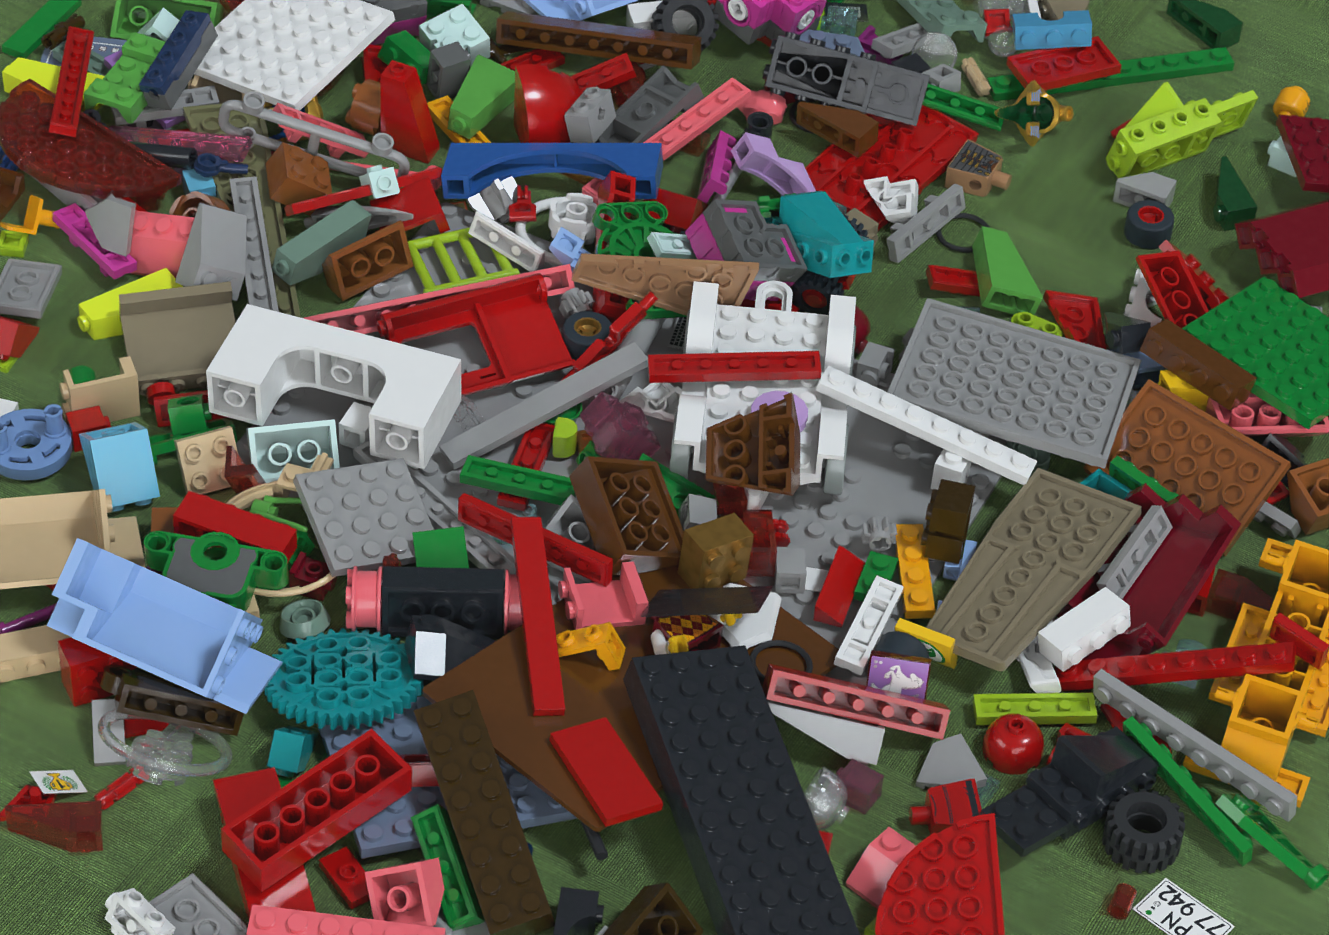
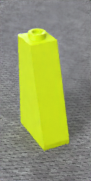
(42, 73)
(101, 314)

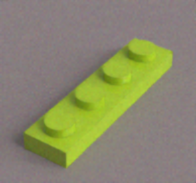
(1040, 707)

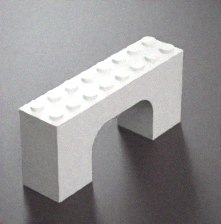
(276, 352)

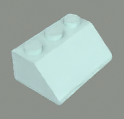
(291, 443)

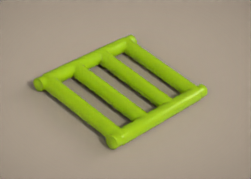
(437, 242)

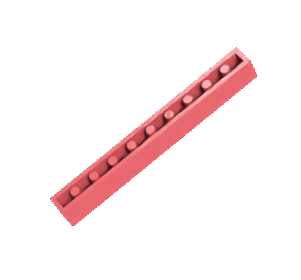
(364, 318)

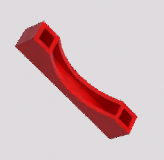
(614, 189)

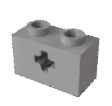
(590, 115)

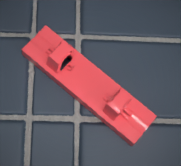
(335, 149)

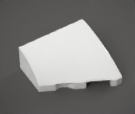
(895, 200)
(656, 400)

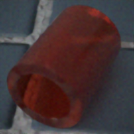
(1122, 901)

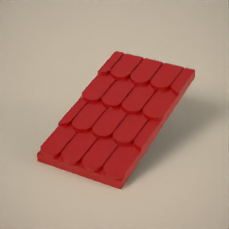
(896, 154)

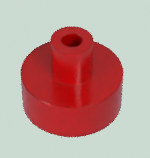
(159, 389)

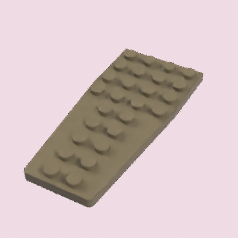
(1031, 567)

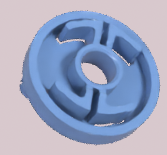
(35, 427)

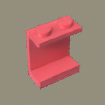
(593, 603)

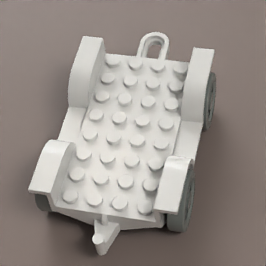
(757, 329)

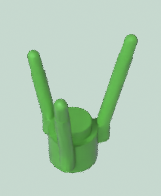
(268, 510)

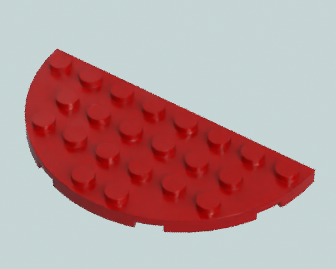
(947, 884)

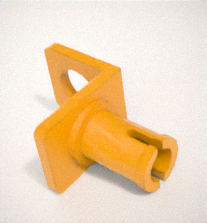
(34, 216)

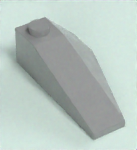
(843, 735)

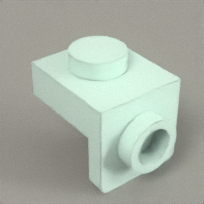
(382, 181)

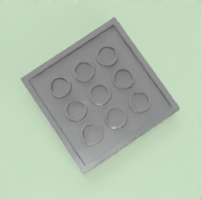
(363, 513)

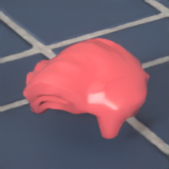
(764, 102)

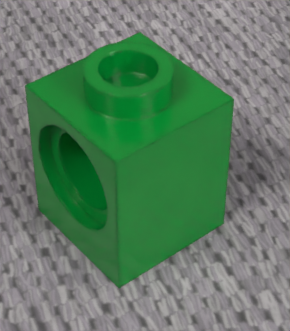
(188, 414)

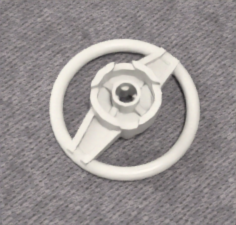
(569, 212)

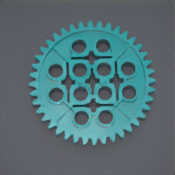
(343, 679)

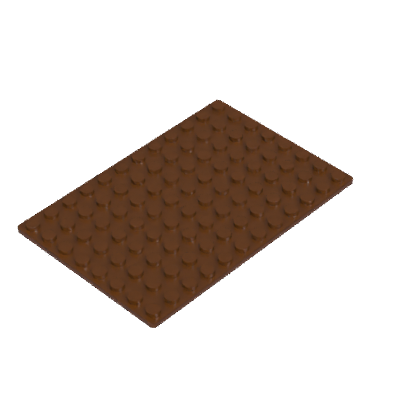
(590, 693)

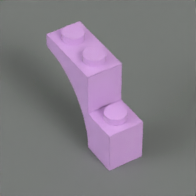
(759, 157)

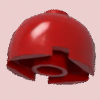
(1013, 744)

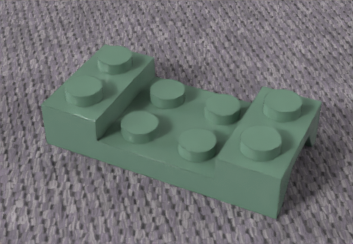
(945, 17)

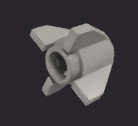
(495, 199)

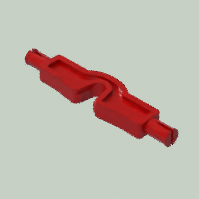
(618, 331)

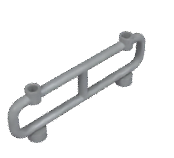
(253, 105)

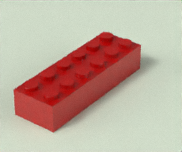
(316, 809)

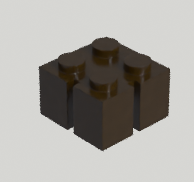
(948, 521)

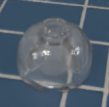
(827, 798)

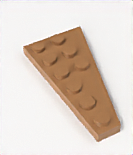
(666, 278)

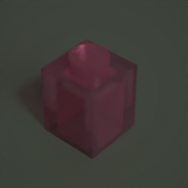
(862, 784)

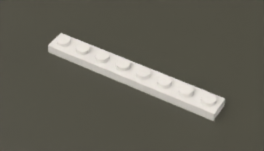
(926, 425)

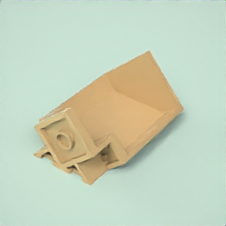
(42, 531)

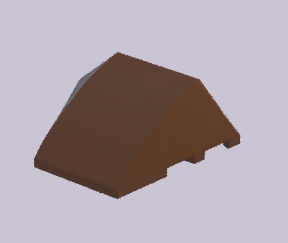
(757, 449)

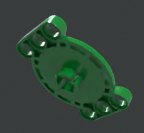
(630, 237)

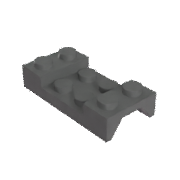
(651, 108)

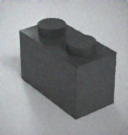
(447, 70)

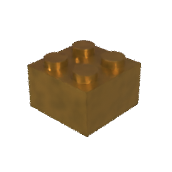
(715, 553)

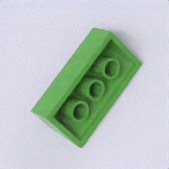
(134, 14)

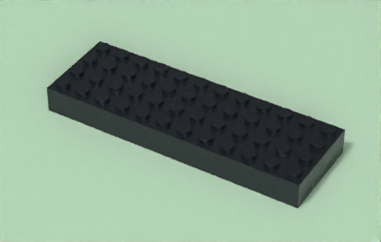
(736, 795)

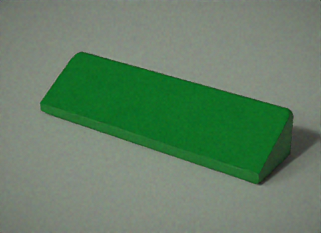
(962, 107)
(440, 841)

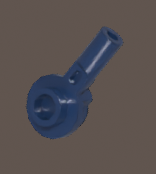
(210, 165)

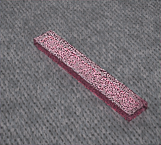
(227, 147)

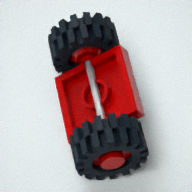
(814, 290)

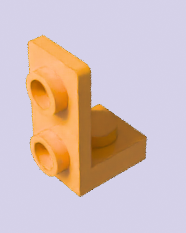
(598, 637)

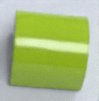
(564, 438)

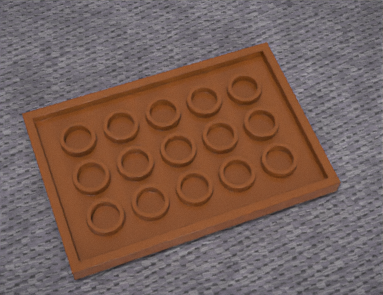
(1196, 455)

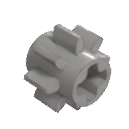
(575, 301)
(879, 533)

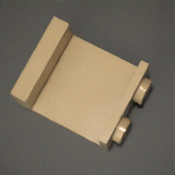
(115, 394)

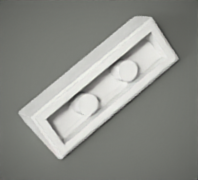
(507, 242)

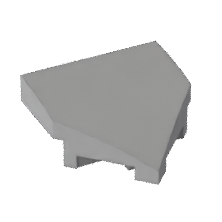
(113, 224)
(950, 762)

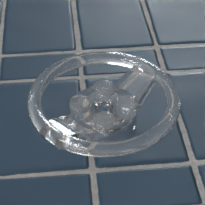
(164, 753)

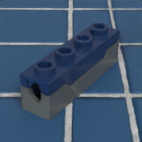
(178, 60)

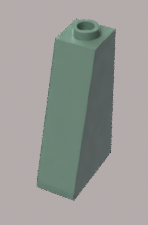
(306, 252)

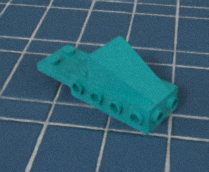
(824, 235)

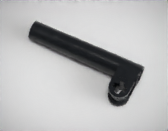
(169, 155)

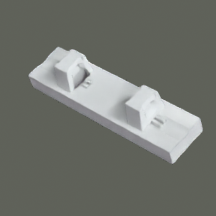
(868, 625)

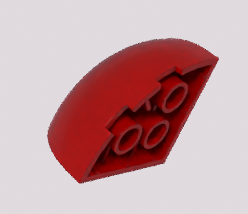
(541, 103)

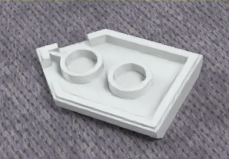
(754, 627)

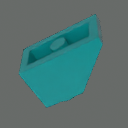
(291, 750)

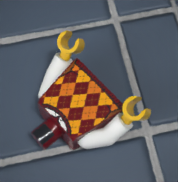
(689, 632)

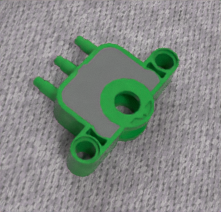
(221, 572)

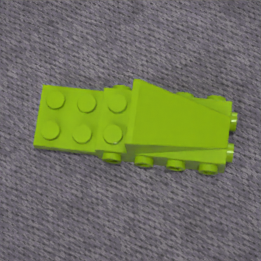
(1171, 132)

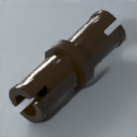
(60, 31)

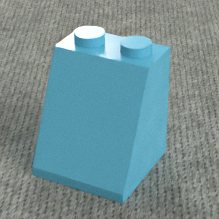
(121, 464)

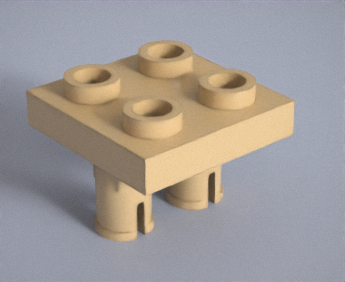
(204, 458)

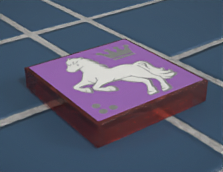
(899, 673)

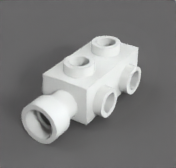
(134, 915)

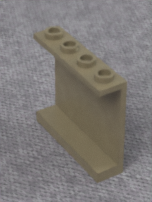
(176, 332)

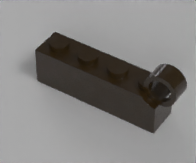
(167, 702)

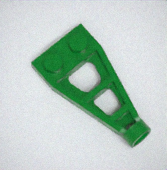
(1250, 818)

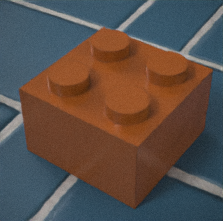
(297, 176)

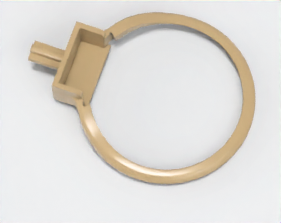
(282, 488)

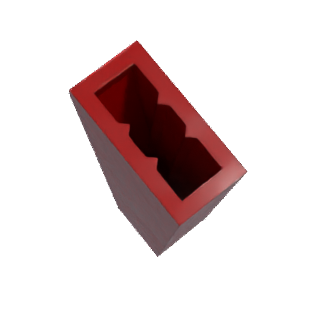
(406, 113)

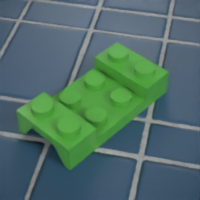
(121, 84)

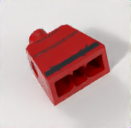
(947, 805)

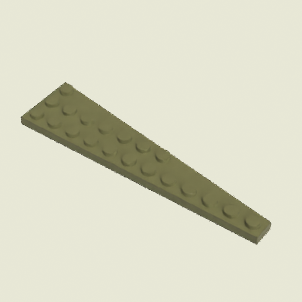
(205, 120)

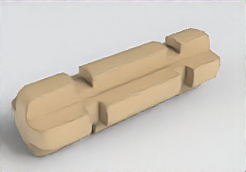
(975, 77)

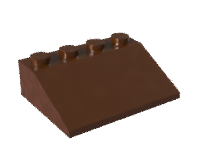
(629, 512)

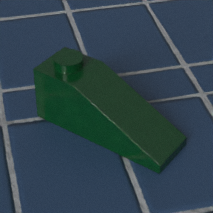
(1207, 22)
(1232, 198)

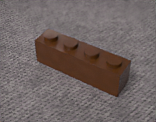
(1198, 364)

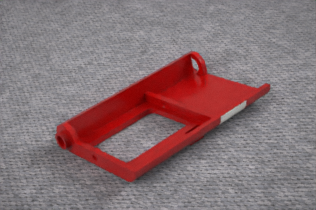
(510, 323)

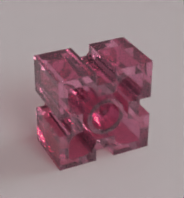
(618, 429)

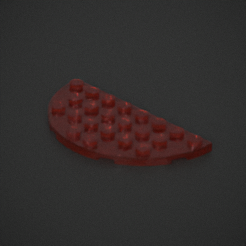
(89, 164)

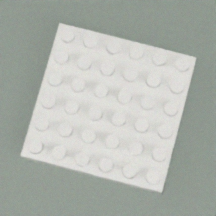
(290, 46)

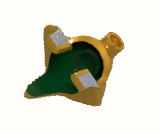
(1035, 113)

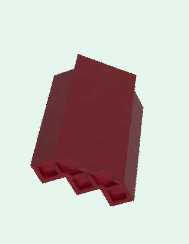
(1292, 246)
(1170, 577)

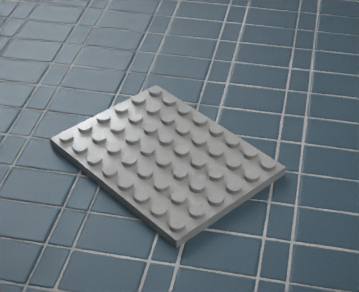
(1016, 382)

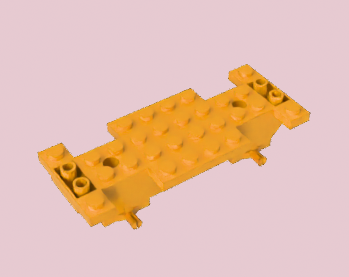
(1275, 704)

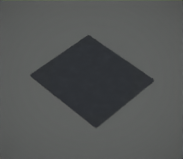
(707, 601)

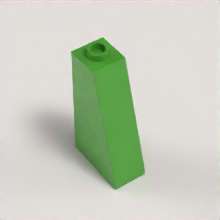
(481, 97)
(1003, 275)

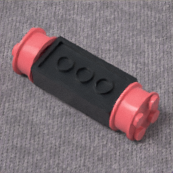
(460, 595)

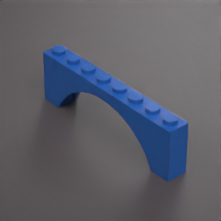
(476, 165)

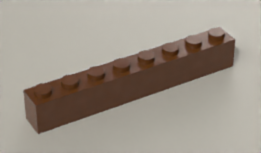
(598, 39)

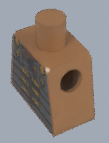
(977, 170)

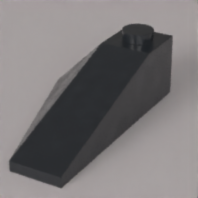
(439, 646)

